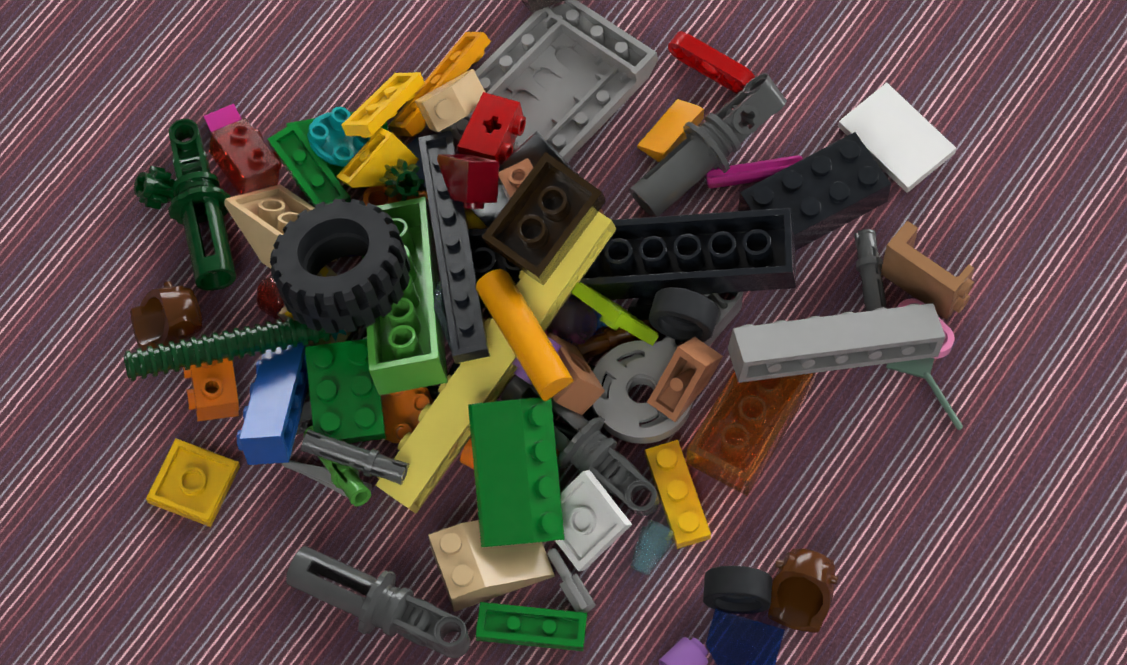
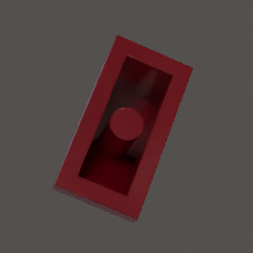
(470, 179)

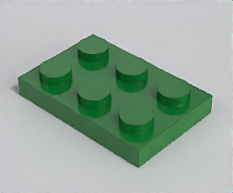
(343, 392)

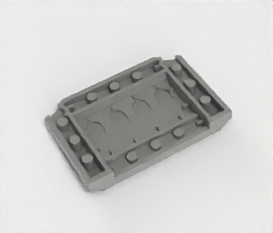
(566, 73)

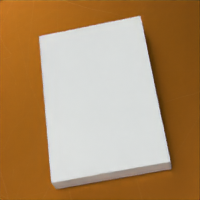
(898, 137)

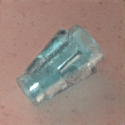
(651, 546)

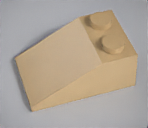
(264, 215)
(484, 573)

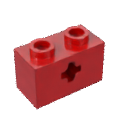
(493, 128)

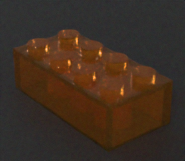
(747, 428)

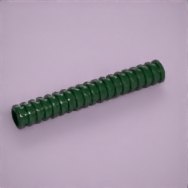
(219, 347)

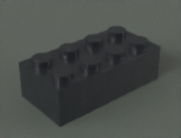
(823, 189)

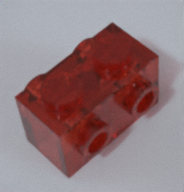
(244, 157)

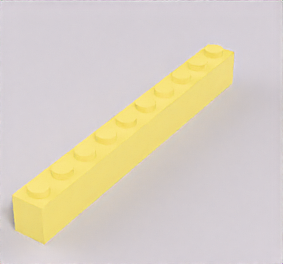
(446, 423)

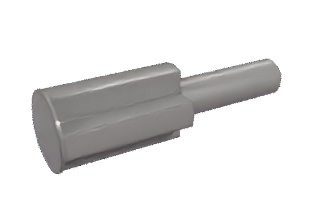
(572, 585)

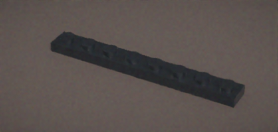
(453, 255)

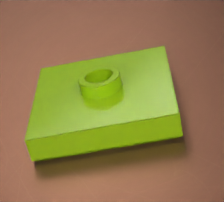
(614, 315)

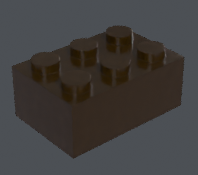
(544, 218)

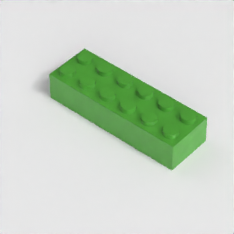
(409, 343)

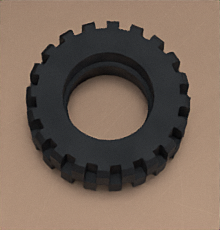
(351, 297)

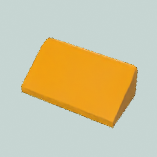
(669, 129)

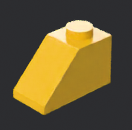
(370, 161)

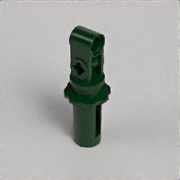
(196, 201)

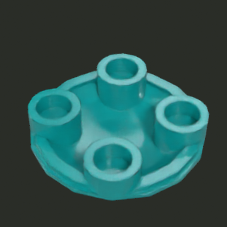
(329, 140)

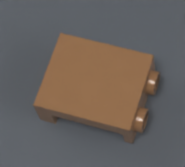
(924, 277)

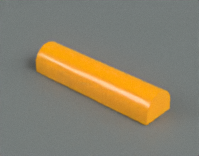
(523, 333)

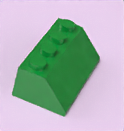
(516, 472)

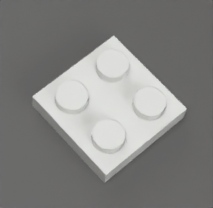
(589, 520)

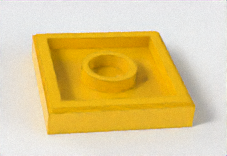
(193, 482)

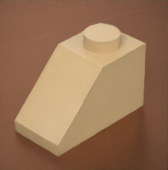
(451, 101)

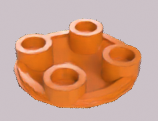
(402, 411)

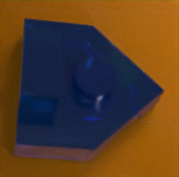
(742, 640)

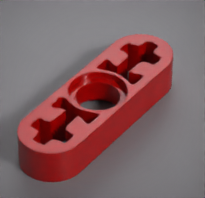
(710, 62)

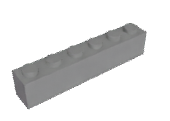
(835, 342)

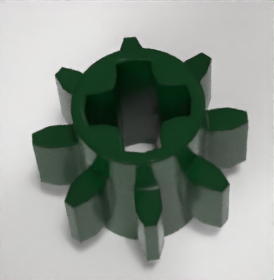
(398, 173)
(154, 187)

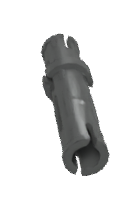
(870, 266)
(349, 455)

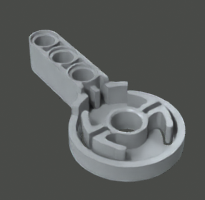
(619, 410)

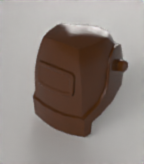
(166, 316)
(802, 590)

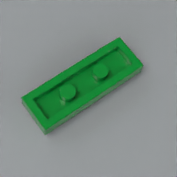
(306, 167)
(531, 626)

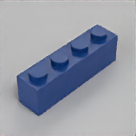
(274, 406)

